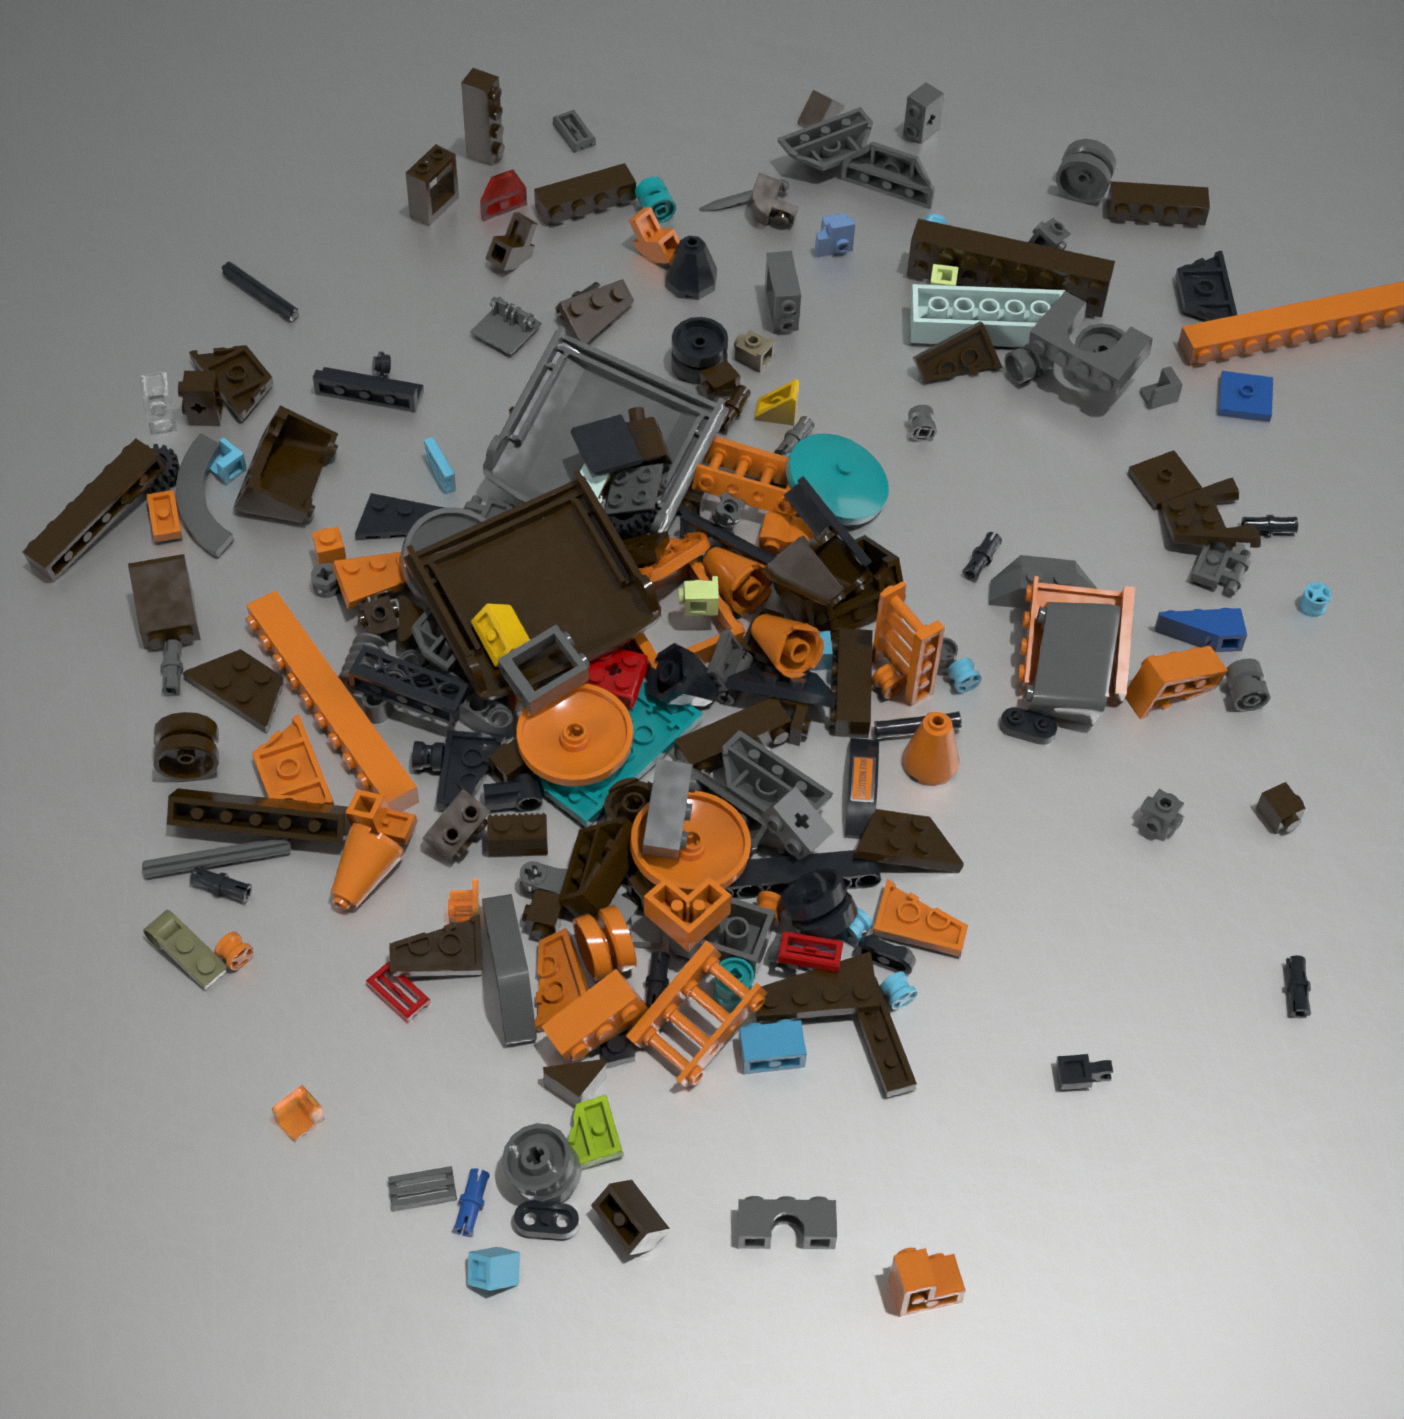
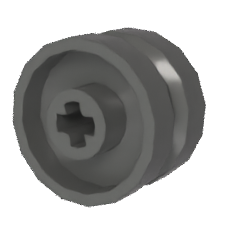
(1086, 170)
(1097, 339)
(541, 1164)

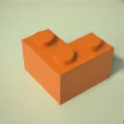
(689, 916)
(924, 1281)

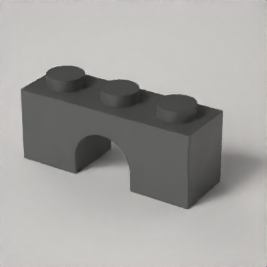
(812, 1217)

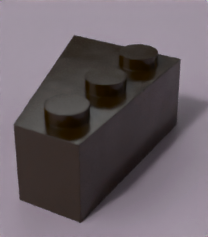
(597, 866)

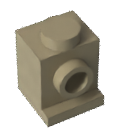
(754, 350)

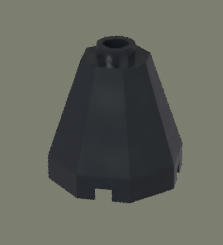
(691, 269)
(681, 678)

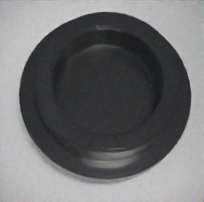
(381, 364)

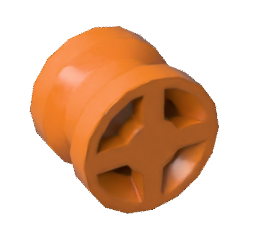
(888, 681)
(771, 901)
(234, 950)

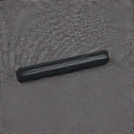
(260, 291)

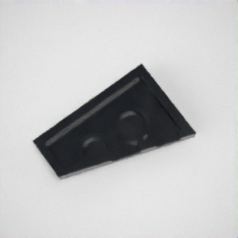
(390, 516)
(465, 763)

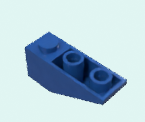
(1217, 628)

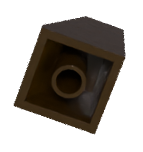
(164, 601)

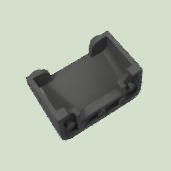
(1074, 660)

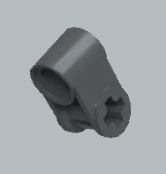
(546, 879)

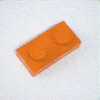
(164, 516)

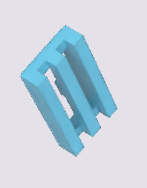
(440, 465)

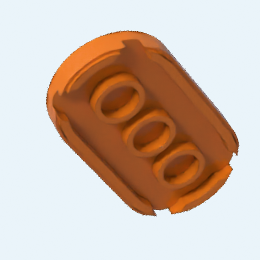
(677, 555)

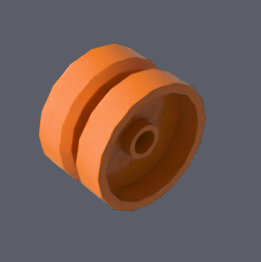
(604, 943)

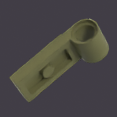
(185, 949)

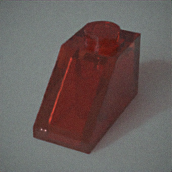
(503, 194)

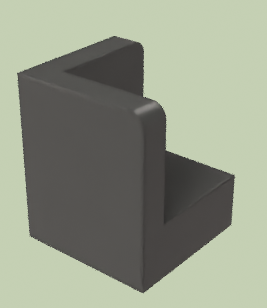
(1165, 391)

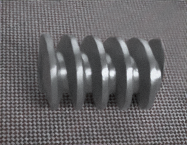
(368, 640)

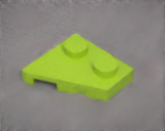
(595, 1132)

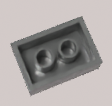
(740, 935)

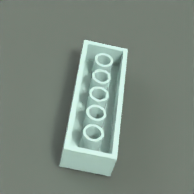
(1005, 312)

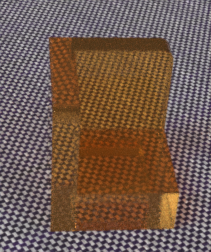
(464, 903)
(298, 1113)

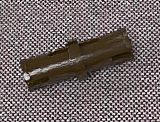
(735, 406)

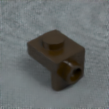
(800, 723)

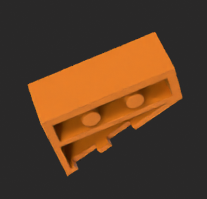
(1173, 677)
(595, 1017)

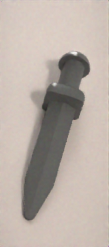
(737, 199)

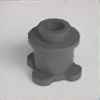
(728, 511)

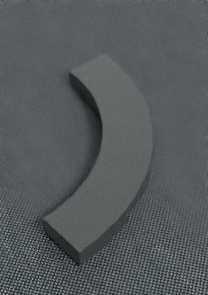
(191, 496)

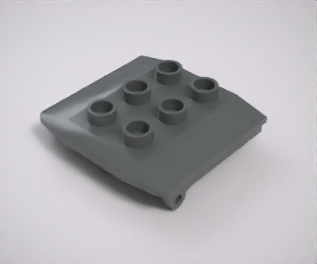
(585, 385)

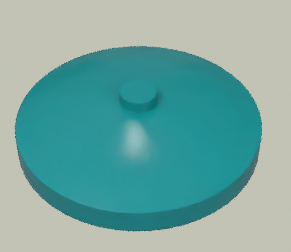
(841, 474)

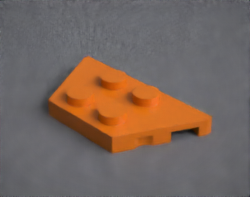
(291, 767)

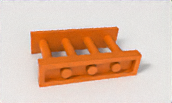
(749, 461)
(925, 643)
(667, 1009)

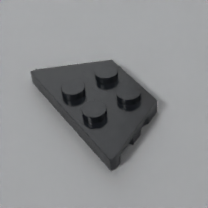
(1206, 288)
(768, 681)

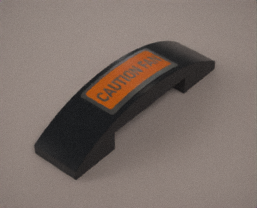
(861, 785)

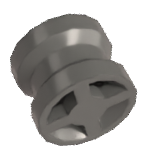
(321, 586)

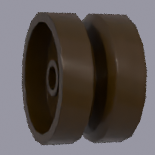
(186, 746)

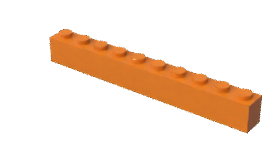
(1292, 324)
(331, 702)

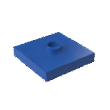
(1245, 396)

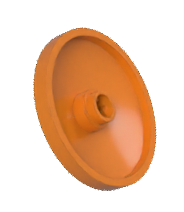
(576, 737)
(715, 846)

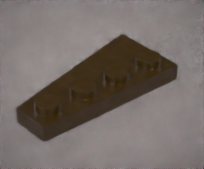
(823, 992)

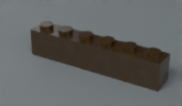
(94, 509)
(258, 815)

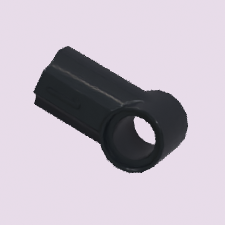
(520, 793)

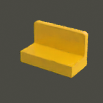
(499, 630)

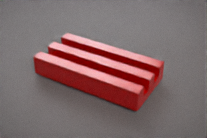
(810, 956)
(414, 1008)

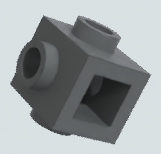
(1050, 234)
(1161, 814)

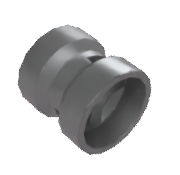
(922, 423)

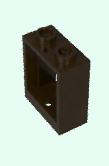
(426, 203)

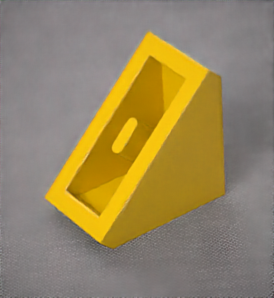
(779, 405)

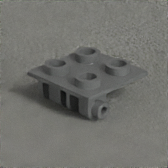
(506, 326)
(635, 489)

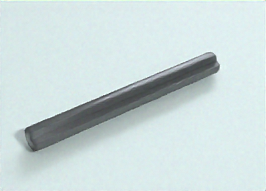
(216, 856)

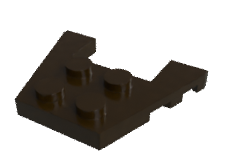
(1196, 519)

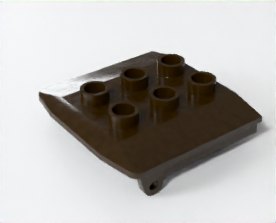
(554, 566)

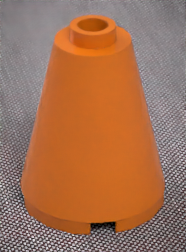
(739, 579)
(788, 644)
(932, 751)
(363, 865)

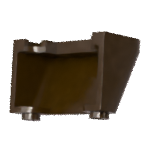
(286, 467)
(819, 569)
(852, 610)

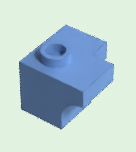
(835, 235)

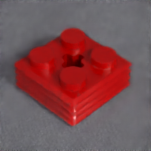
(620, 674)

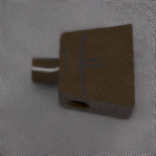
(648, 438)

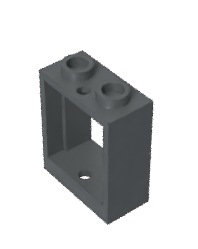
(782, 291)
(555, 689)

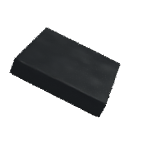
(606, 445)

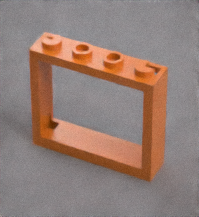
(704, 649)

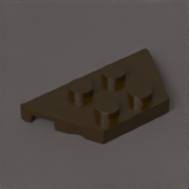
(239, 375)
(240, 685)
(907, 841)

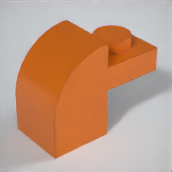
(652, 240)
(372, 811)

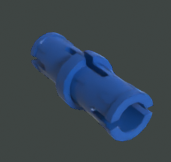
(471, 1202)

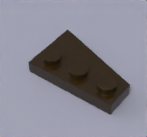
(443, 952)

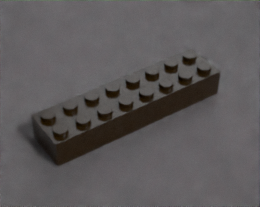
(1008, 263)

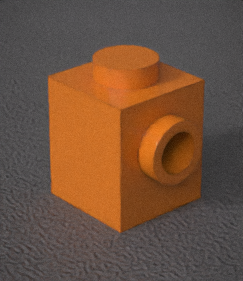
(328, 545)

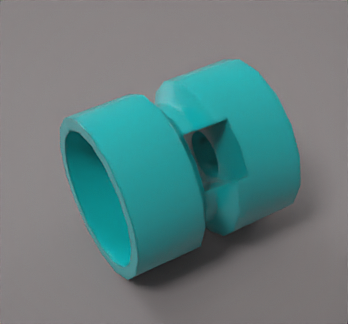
(654, 194)
(743, 972)

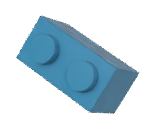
(772, 1046)

